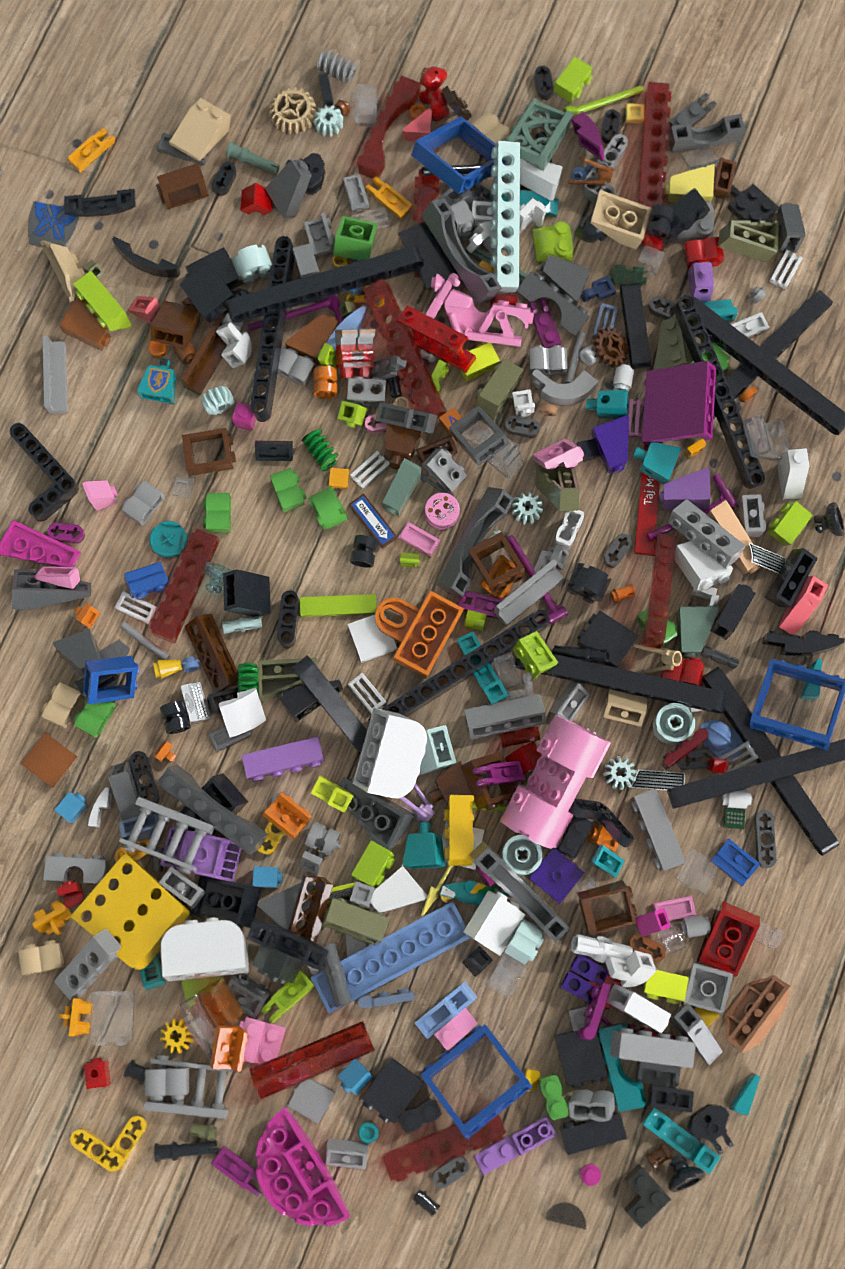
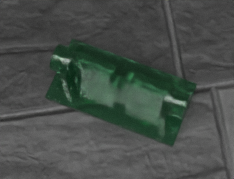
(635, 275)

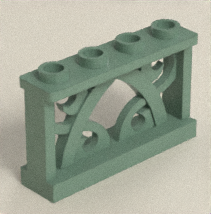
(554, 119)

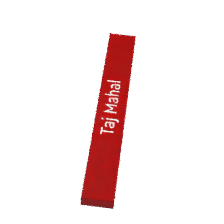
(646, 513)

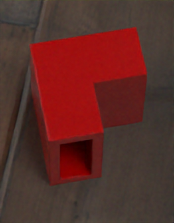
(255, 199)
(527, 756)

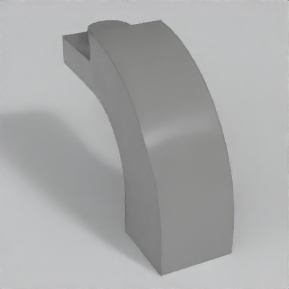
(564, 393)

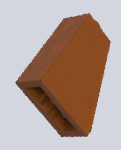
(84, 326)
(312, 337)

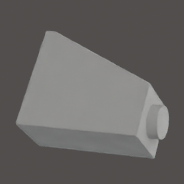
(305, 261)

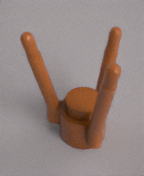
(604, 173)

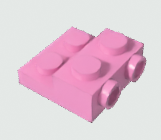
(561, 453)
(263, 1040)

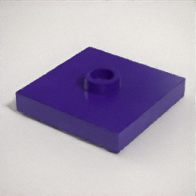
(556, 875)

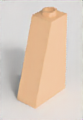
(727, 519)

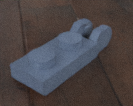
(385, 999)

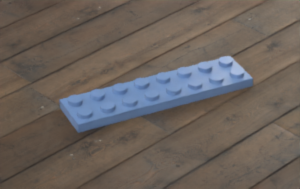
(397, 954)

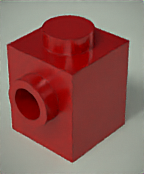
(97, 1073)

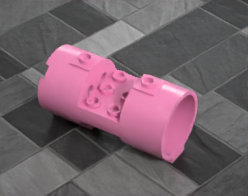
(544, 804)

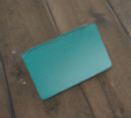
(723, 308)

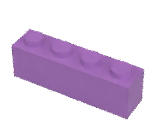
(283, 758)

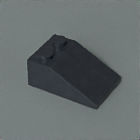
(300, 701)
(224, 793)
(227, 901)

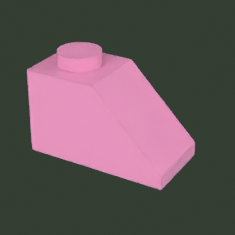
(100, 494)
(456, 1029)

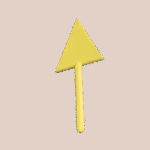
(434, 893)

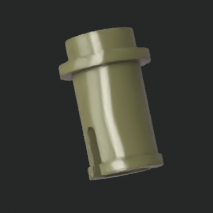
(203, 1131)

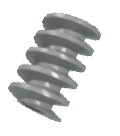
(336, 67)

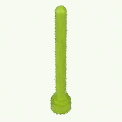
(604, 101)

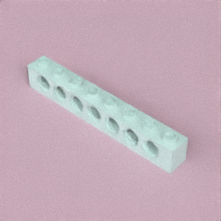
(511, 154)

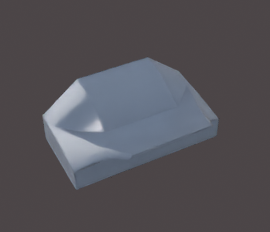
(127, 825)

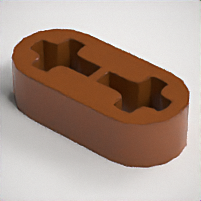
(649, 944)

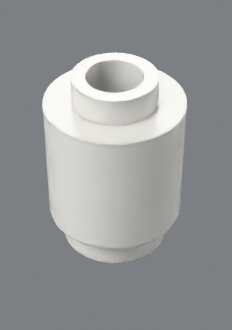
(623, 377)
(737, 799)

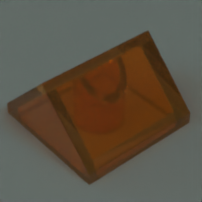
(221, 1003)

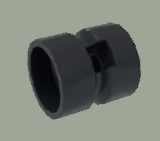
(659, 224)
(364, 550)
(175, 717)

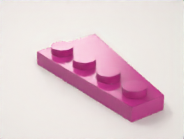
(33, 546)

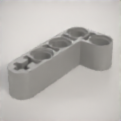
(609, 153)

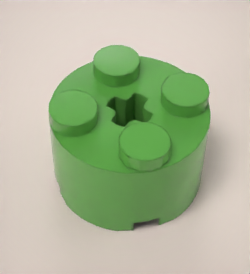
(329, 508)

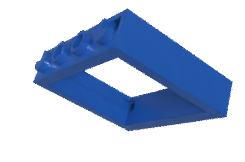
(468, 133)
(790, 731)
(498, 1104)

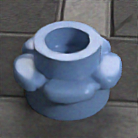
(190, 664)

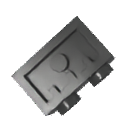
(248, 994)

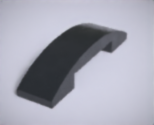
(100, 205)
(163, 269)
(288, 942)

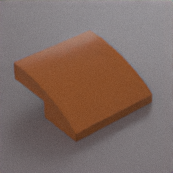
(48, 760)

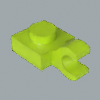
(327, 356)
(440, 372)

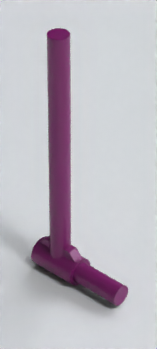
(331, 302)
(725, 495)
(555, 612)

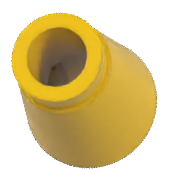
(164, 668)

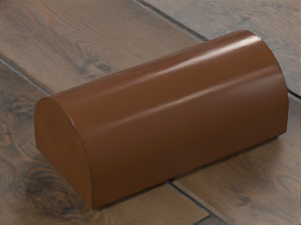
(723, 178)
(444, 443)

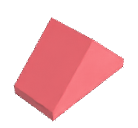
(419, 127)
(145, 308)

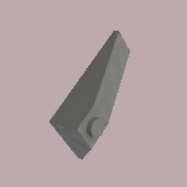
(34, 594)
(379, 816)

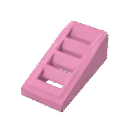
(60, 576)

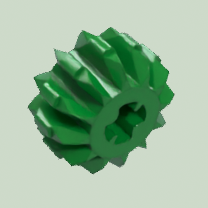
(247, 676)

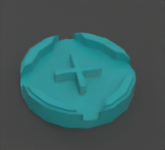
(168, 539)

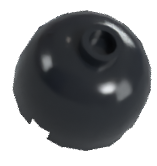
(589, 232)

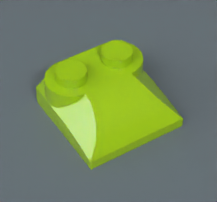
(553, 241)

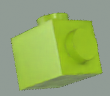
(351, 414)

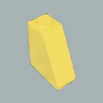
(682, 183)

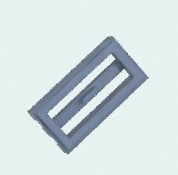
(608, 307)

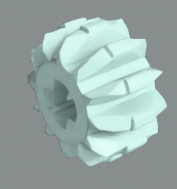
(328, 120)
(217, 400)
(534, 508)
(619, 779)

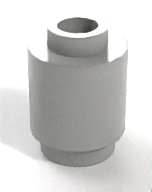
(695, 926)

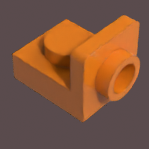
(599, 835)

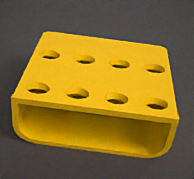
(133, 913)

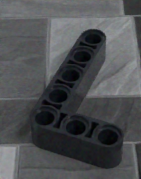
(48, 468)

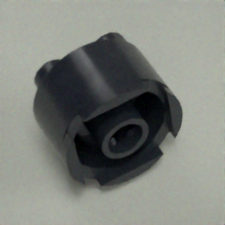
(589, 583)

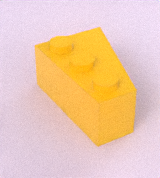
(459, 830)

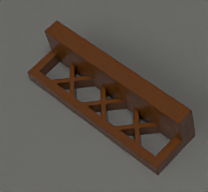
(204, 361)
(215, 649)
(316, 909)

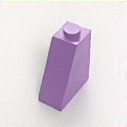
(692, 487)

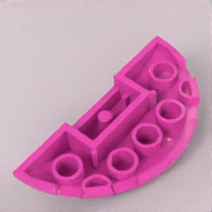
(296, 1175)

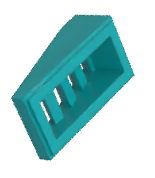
(812, 691)
(160, 981)
(744, 1099)

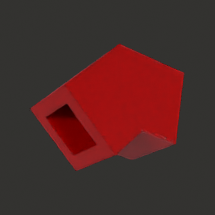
(718, 765)

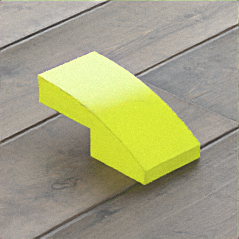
(332, 793)

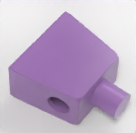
(701, 277)

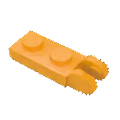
(90, 150)
(389, 198)

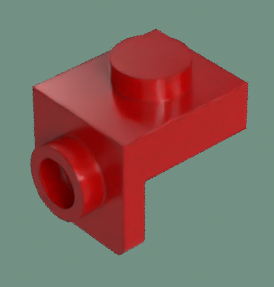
(71, 893)

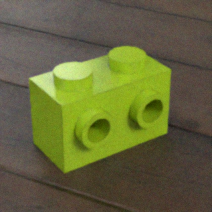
(573, 79)
(789, 523)
(373, 865)

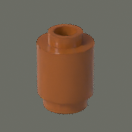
(185, 355)

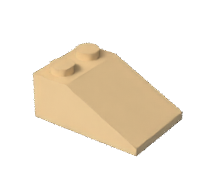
(201, 129)
(620, 219)

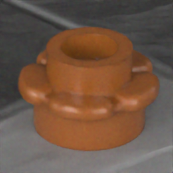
(343, 106)

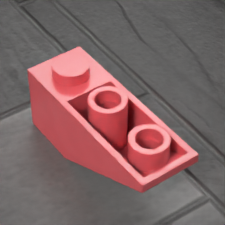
(803, 605)

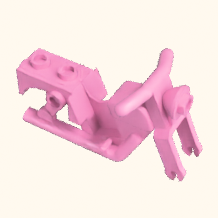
(471, 322)

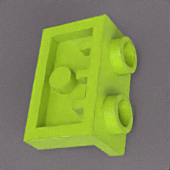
(534, 654)

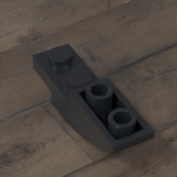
(810, 644)

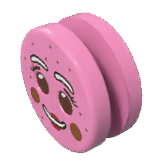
(442, 511)

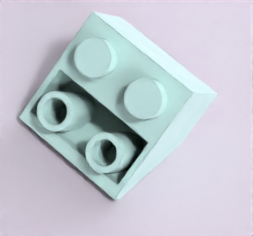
(438, 751)

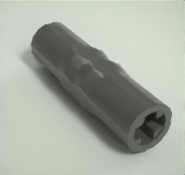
(336, 977)

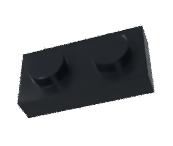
(274, 450)

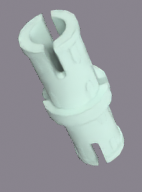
(242, 624)

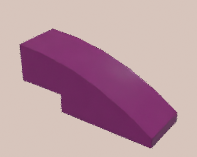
(588, 134)

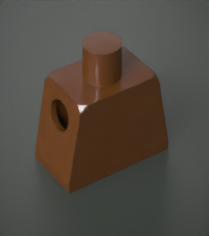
(400, 444)
(450, 783)

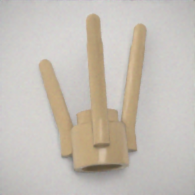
(669, 658)

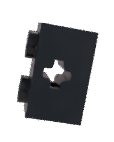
(670, 1098)

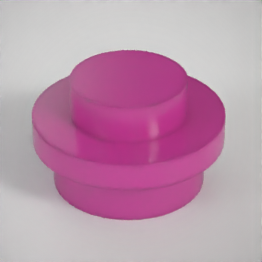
(590, 1174)

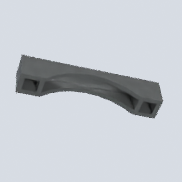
(441, 222)
(490, 510)
(237, 829)
(519, 890)

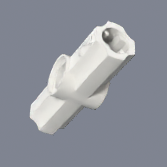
(599, 948)

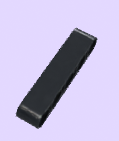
(635, 326)

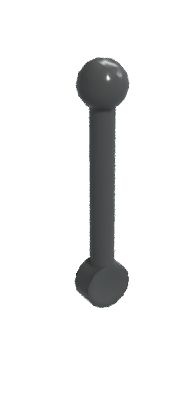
(424, 478)

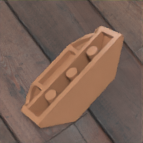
(756, 1012)

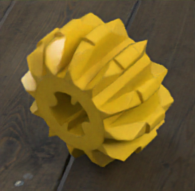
(174, 1042)

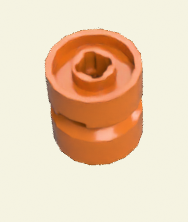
(325, 382)

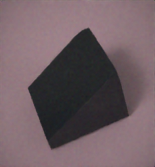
(589, 449)
(477, 961)

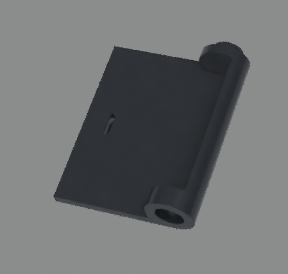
(431, 252)

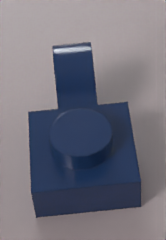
(600, 288)

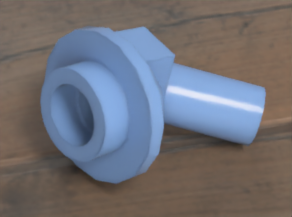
(581, 173)

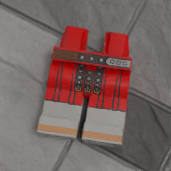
(354, 350)

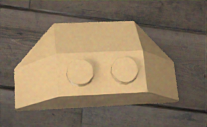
(64, 267)

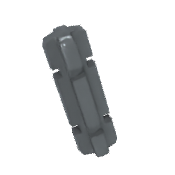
(720, 657)

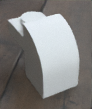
(483, 236)
(238, 345)
(633, 971)

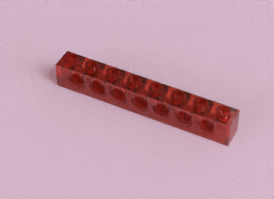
(654, 94)
(373, 295)

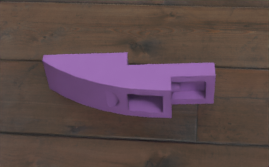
(514, 1145)

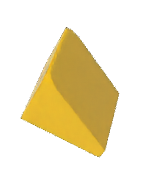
(706, 1015)
(533, 1078)

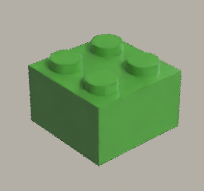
(355, 238)

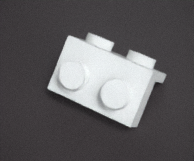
(532, 212)

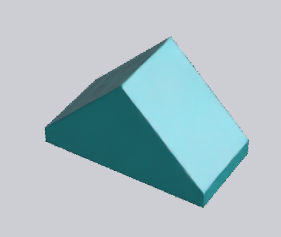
(606, 861)

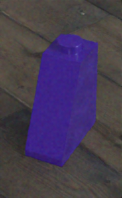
(613, 443)

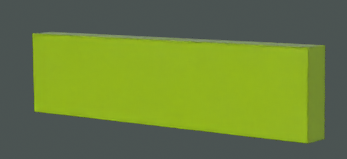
(338, 605)

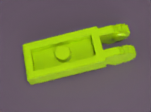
(288, 996)

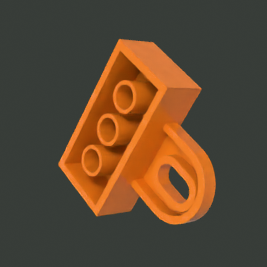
(421, 632)

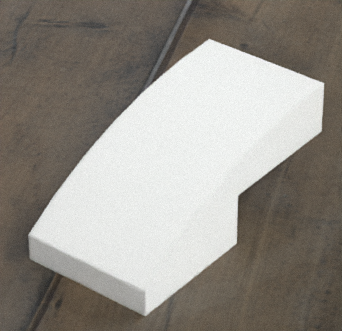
(103, 802)

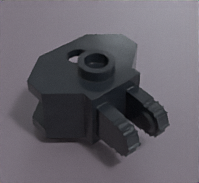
(316, 168)
(712, 1127)

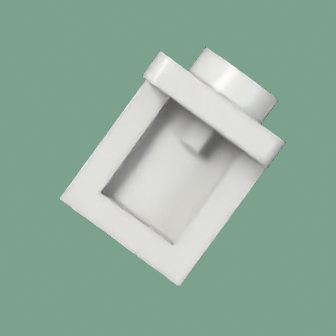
(523, 403)
(709, 594)

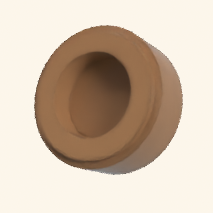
(547, 409)

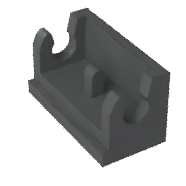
(658, 1074)

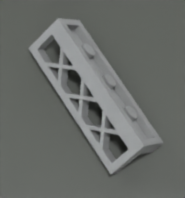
(55, 376)
(528, 593)

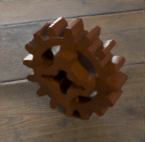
(610, 347)

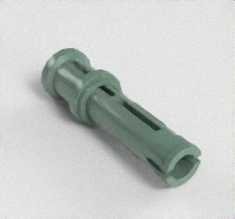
(244, 155)

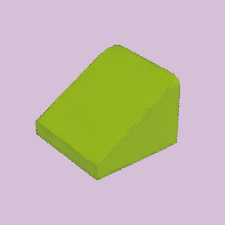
(409, 560)
(475, 620)

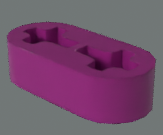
(66, 528)

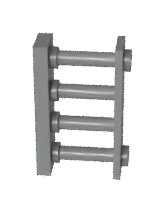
(182, 823)
(197, 1107)

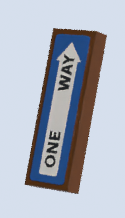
(372, 520)

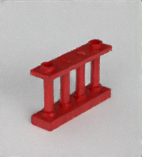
(437, 338)

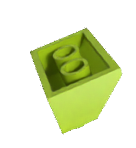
(101, 302)

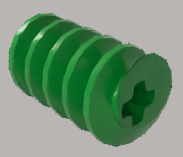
(319, 450)

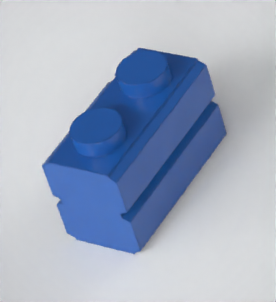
(146, 580)

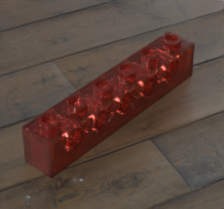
(171, 631)
(393, 1158)

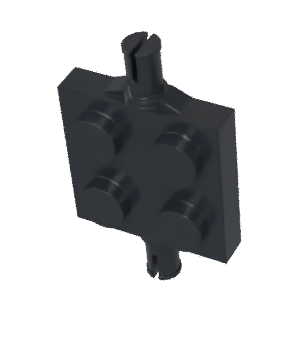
(752, 205)

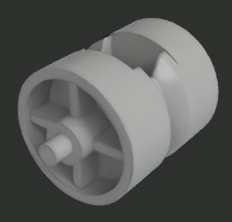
(321, 838)

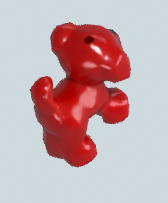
(432, 79)

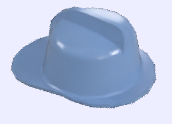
(721, 738)

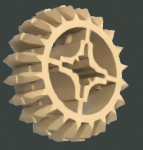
(289, 117)

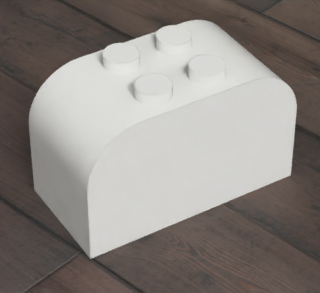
(390, 755)
(203, 950)

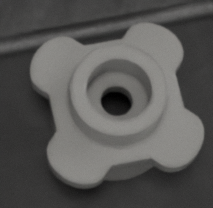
(757, 294)

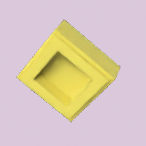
(634, 113)

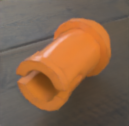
(622, 593)

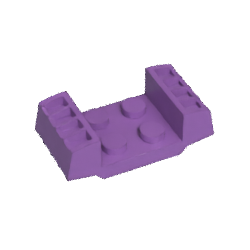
(214, 857)

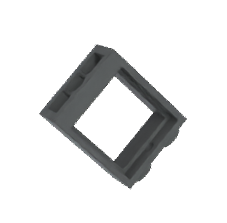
(489, 446)

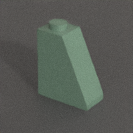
(402, 488)
(693, 628)

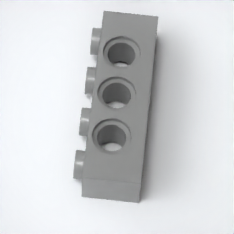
(706, 533)
(88, 964)

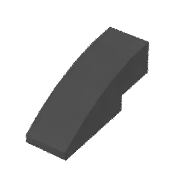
(406, 417)

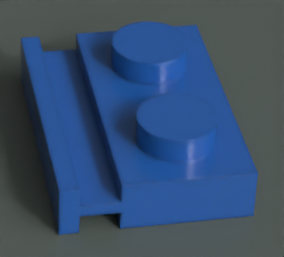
(735, 862)

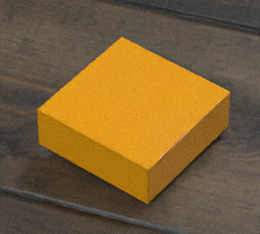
(695, 449)
(339, 478)

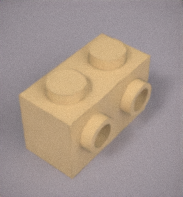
(625, 707)

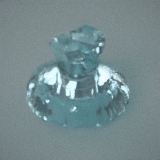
(215, 572)

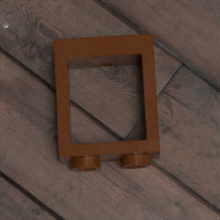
(182, 186)
(208, 467)
(488, 547)
(480, 793)
(610, 923)

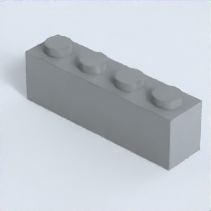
(505, 716)
(658, 830)
(652, 1049)

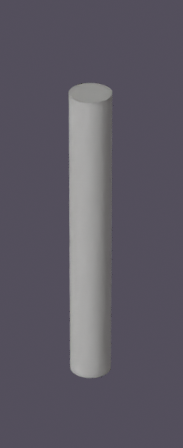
(575, 357)
(144, 641)

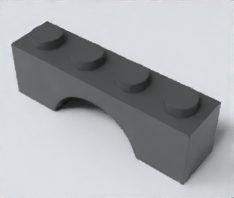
(727, 130)
(572, 316)

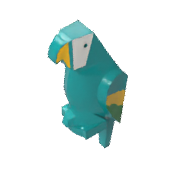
(467, 892)

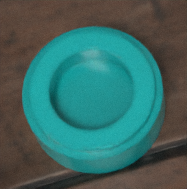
(368, 1132)

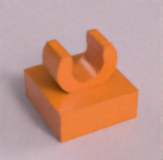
(86, 615)
(164, 752)

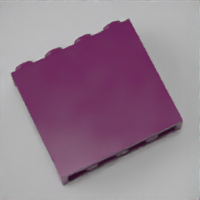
(679, 403)

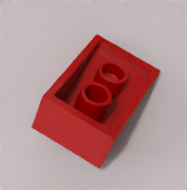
(730, 938)

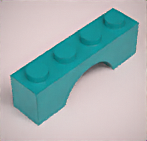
(628, 1093)

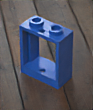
(107, 666)

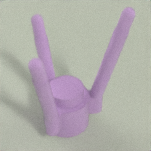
(422, 813)

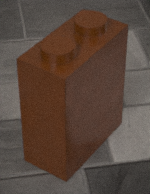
(175, 324)

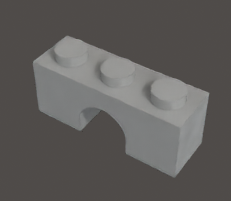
(58, 867)

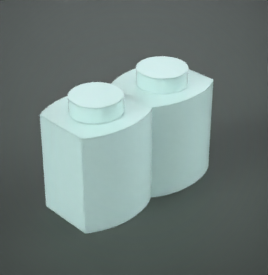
(525, 941)

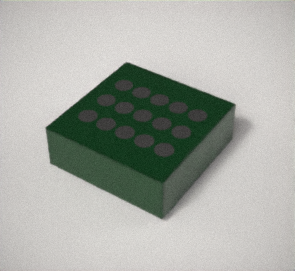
(734, 818)

